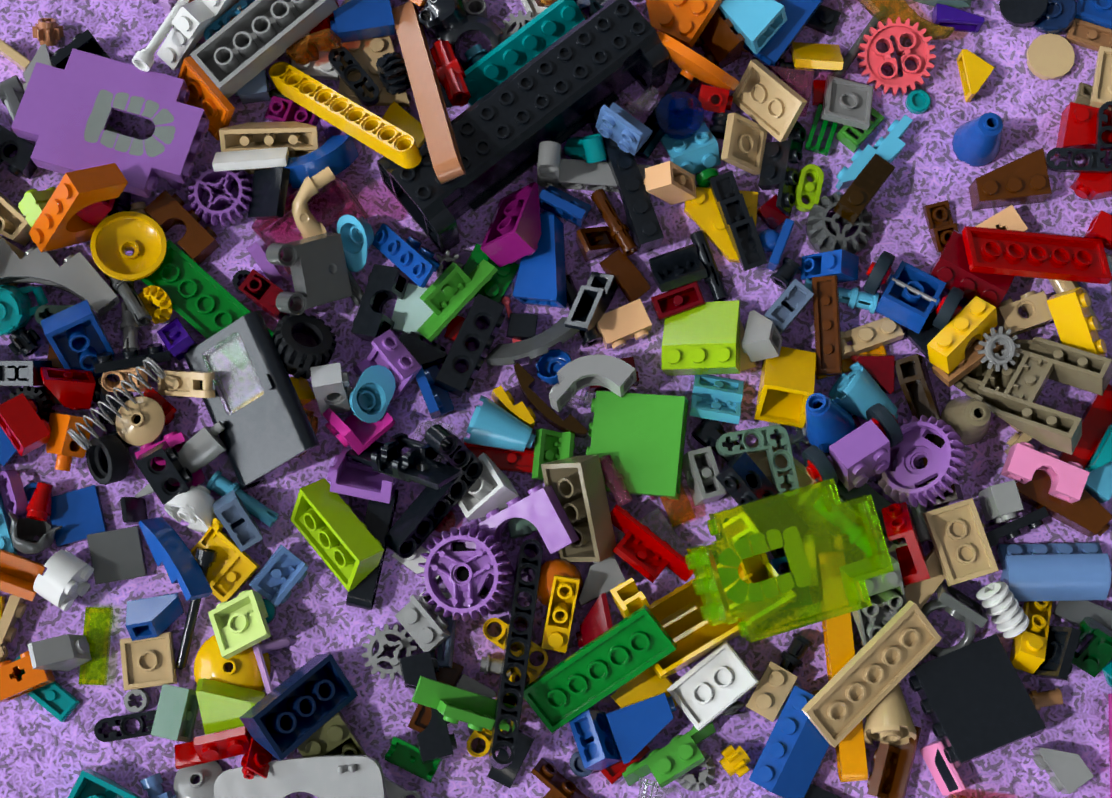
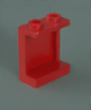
(910, 557)

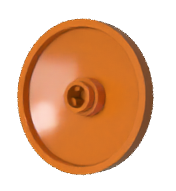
(696, 66)

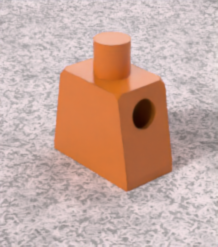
(61, 442)

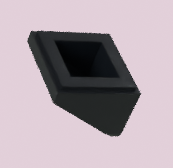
(522, 326)
(133, 510)

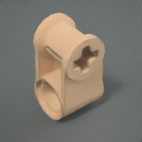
(123, 375)

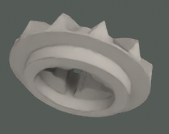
(705, 776)

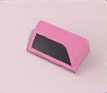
(943, 772)

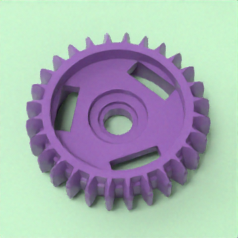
(942, 462)
(480, 564)

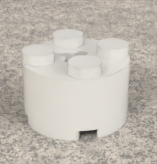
(63, 580)

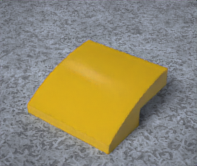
(642, 687)

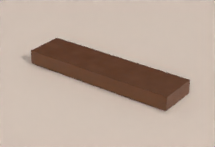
(827, 325)

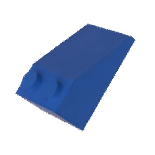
(77, 337)

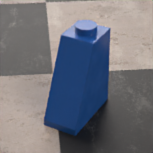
(363, 20)
(639, 723)

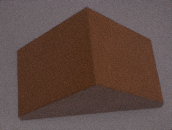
(595, 242)

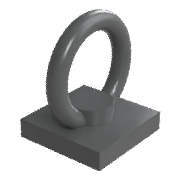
(962, 609)

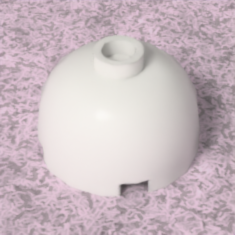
(193, 507)

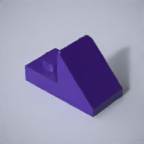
(176, 338)

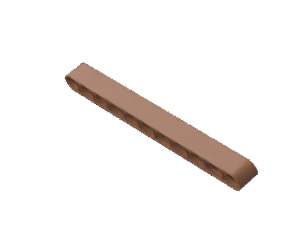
(427, 94)

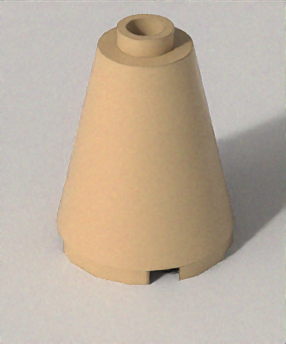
(890, 721)

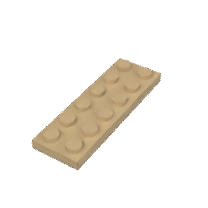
(871, 674)

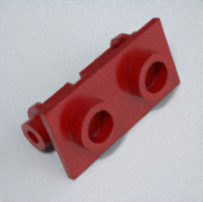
(256, 761)

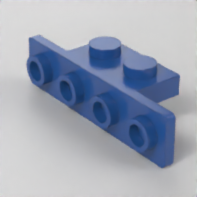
(406, 254)

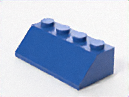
(791, 751)

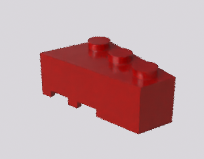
(1079, 127)

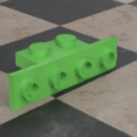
(451, 293)
(458, 704)
(672, 760)

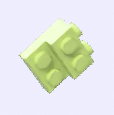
(240, 623)

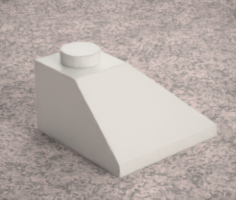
(488, 492)

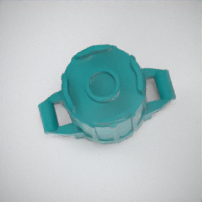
(17, 307)

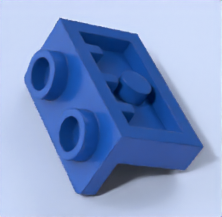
(564, 205)
(436, 398)

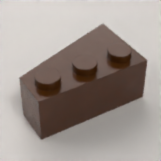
(1013, 184)

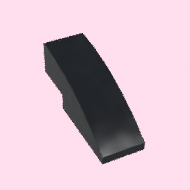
(592, 301)

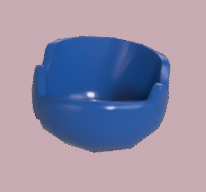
(550, 364)

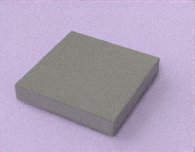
(847, 102)

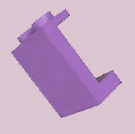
(392, 354)
(360, 480)

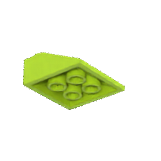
(703, 340)

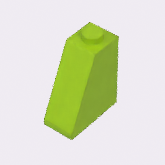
(224, 704)

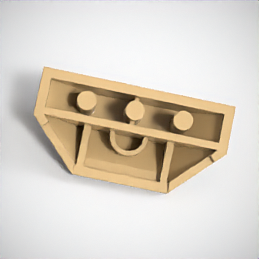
(297, 136)

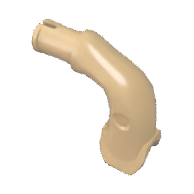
(302, 216)

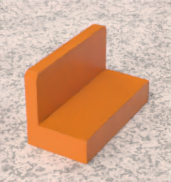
(18, 575)

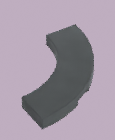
(533, 347)

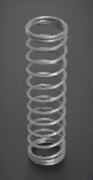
(82, 440)

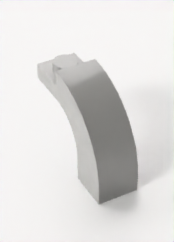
(591, 371)

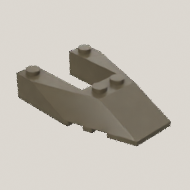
(1015, 391)

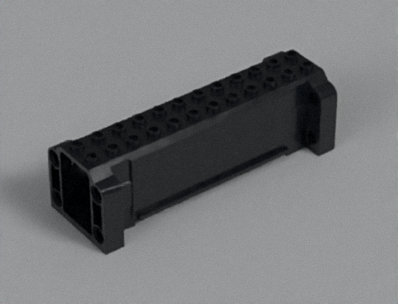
(536, 104)

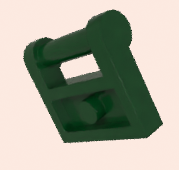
(1097, 651)

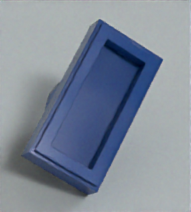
(776, 242)

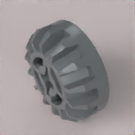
(831, 238)

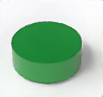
(702, 177)

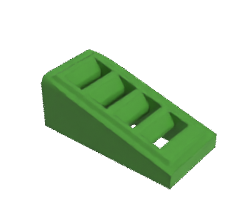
(853, 143)

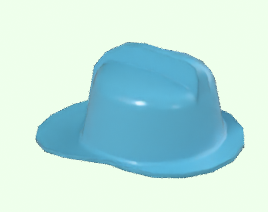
(356, 239)
(372, 394)

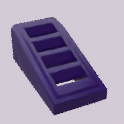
(959, 19)

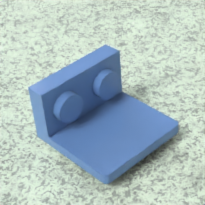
(622, 128)

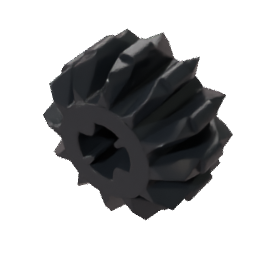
(393, 73)

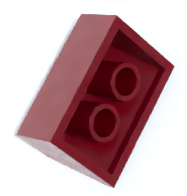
(954, 270)

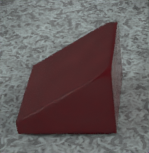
(771, 214)

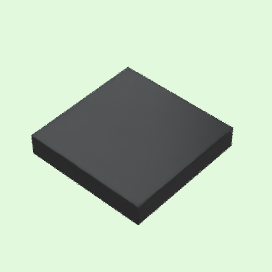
(117, 555)

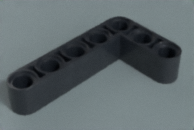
(433, 504)

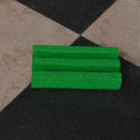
(816, 148)

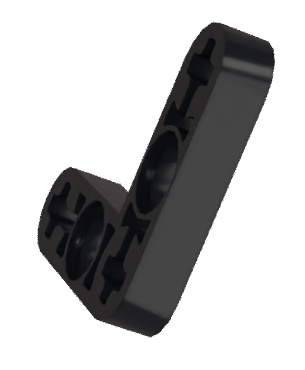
(1093, 155)

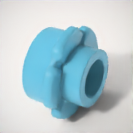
(475, 53)

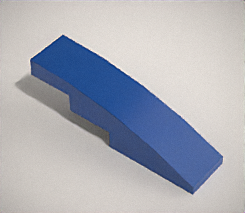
(176, 557)

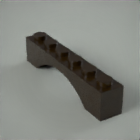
(921, 400)

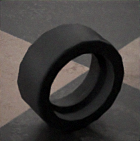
(107, 459)

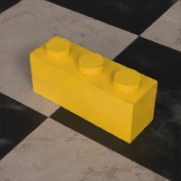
(1074, 321)

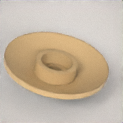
(149, 427)

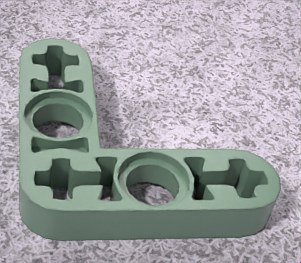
(764, 444)

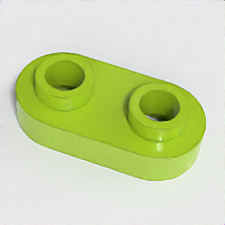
(808, 189)

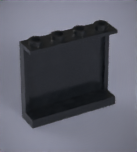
(975, 700)

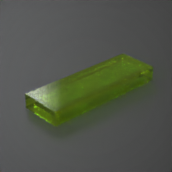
(98, 634)

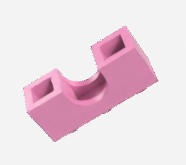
(1066, 478)

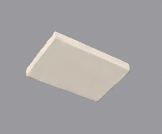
(712, 685)

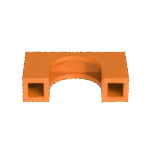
(57, 223)

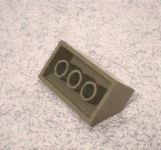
(583, 496)

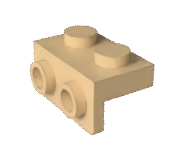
(772, 691)

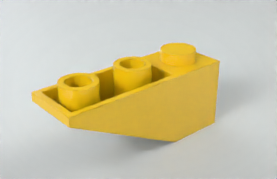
(560, 613)
(1030, 646)

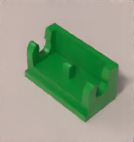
(408, 758)

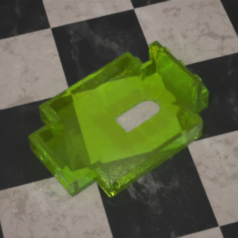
(828, 551)

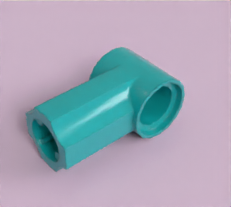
(588, 148)

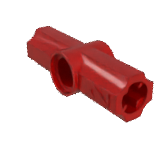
(450, 73)

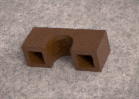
(168, 212)

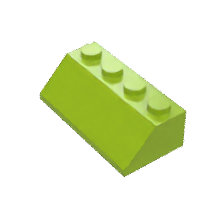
(336, 533)

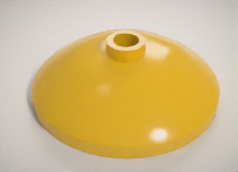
(125, 233)
(245, 671)

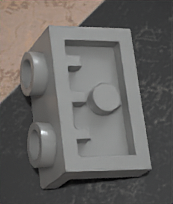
(423, 624)

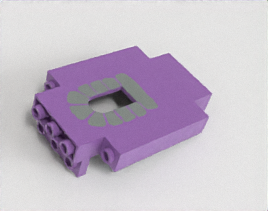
(72, 107)

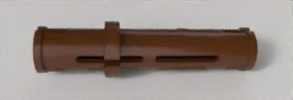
(618, 229)

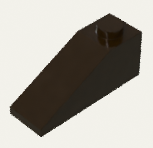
(863, 189)

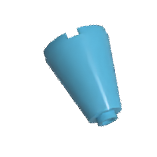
(859, 392)
(498, 428)

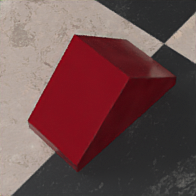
(880, 368)

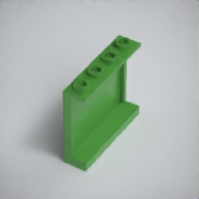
(643, 438)

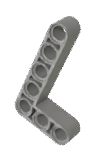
(574, 173)

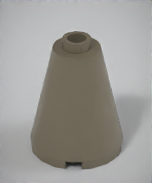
(968, 418)

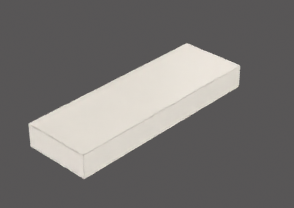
(250, 159)

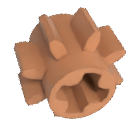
(47, 31)

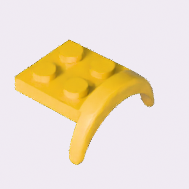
(231, 565)

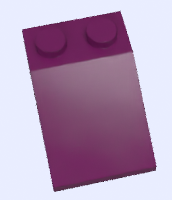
(514, 227)

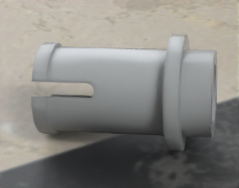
(491, 665)

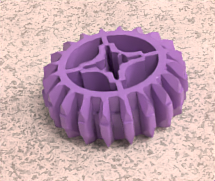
(213, 212)

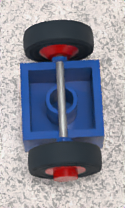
(911, 294)

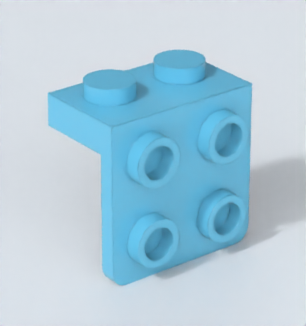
(694, 152)

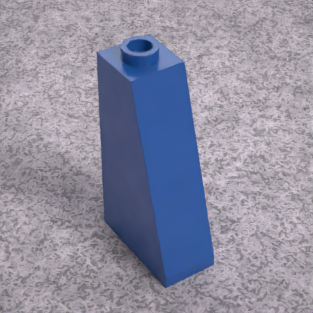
(798, 15)
(543, 274)

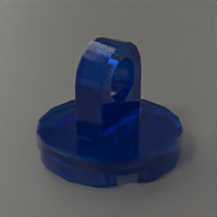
(679, 115)

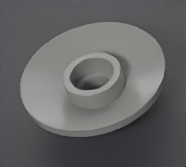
(184, 778)

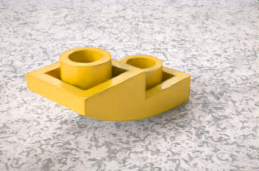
(520, 411)

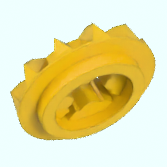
(159, 298)

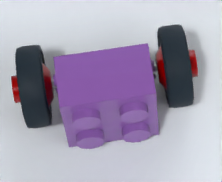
(859, 452)

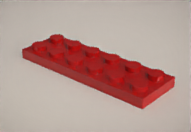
(1036, 255)

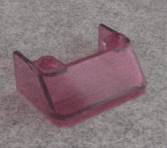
(326, 206)

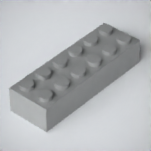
(257, 39)

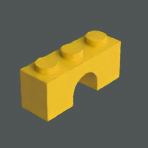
(949, 345)

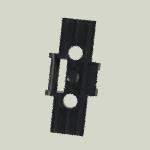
(412, 466)

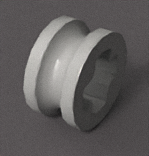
(137, 692)

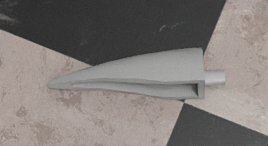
(196, 452)

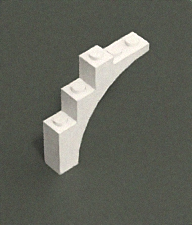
(190, 28)

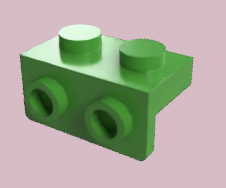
(551, 447)

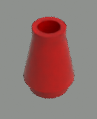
(40, 503)

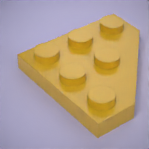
(706, 215)

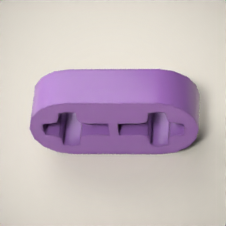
(260, 258)
(13, 492)

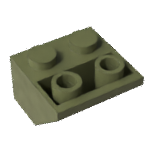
(332, 739)

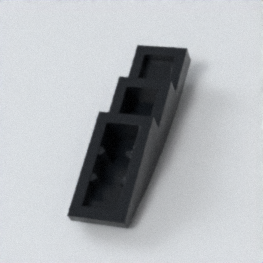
(737, 221)

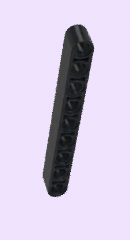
(515, 664)

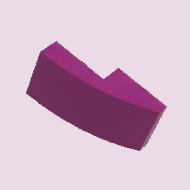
(287, 110)

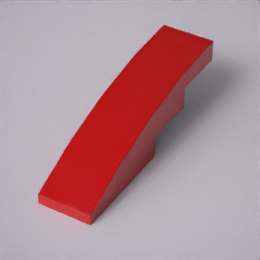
(1094, 425)

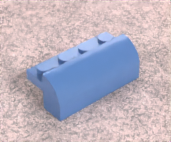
(1055, 571)

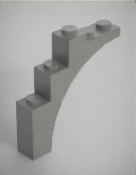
(73, 276)

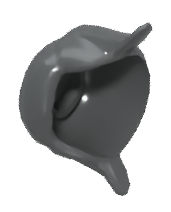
(23, 532)

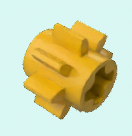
(735, 761)

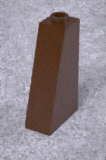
(1084, 515)

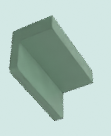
(175, 713)

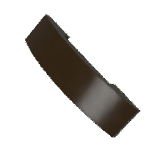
(570, 424)

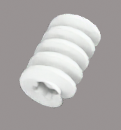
(1003, 609)

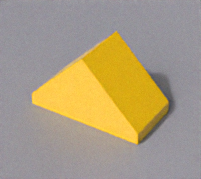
(972, 72)

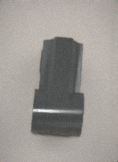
(11, 94)

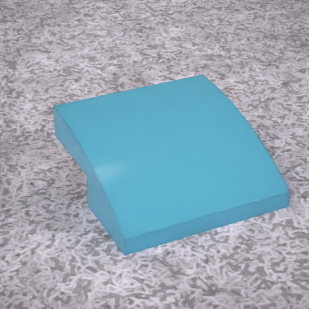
(716, 398)

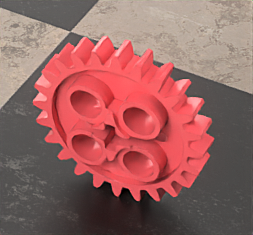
(917, 52)

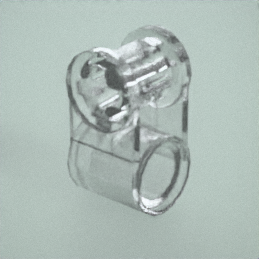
(655, 789)

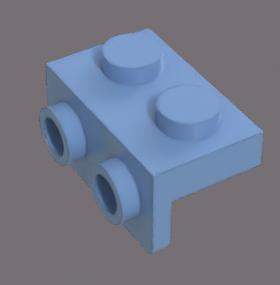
(279, 576)

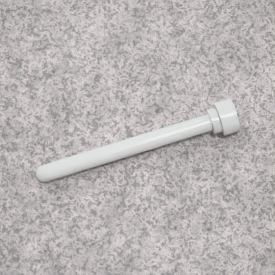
(145, 58)

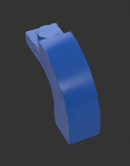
(336, 153)

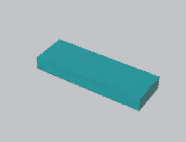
(54, 699)

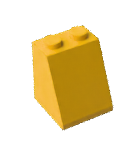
(785, 387)

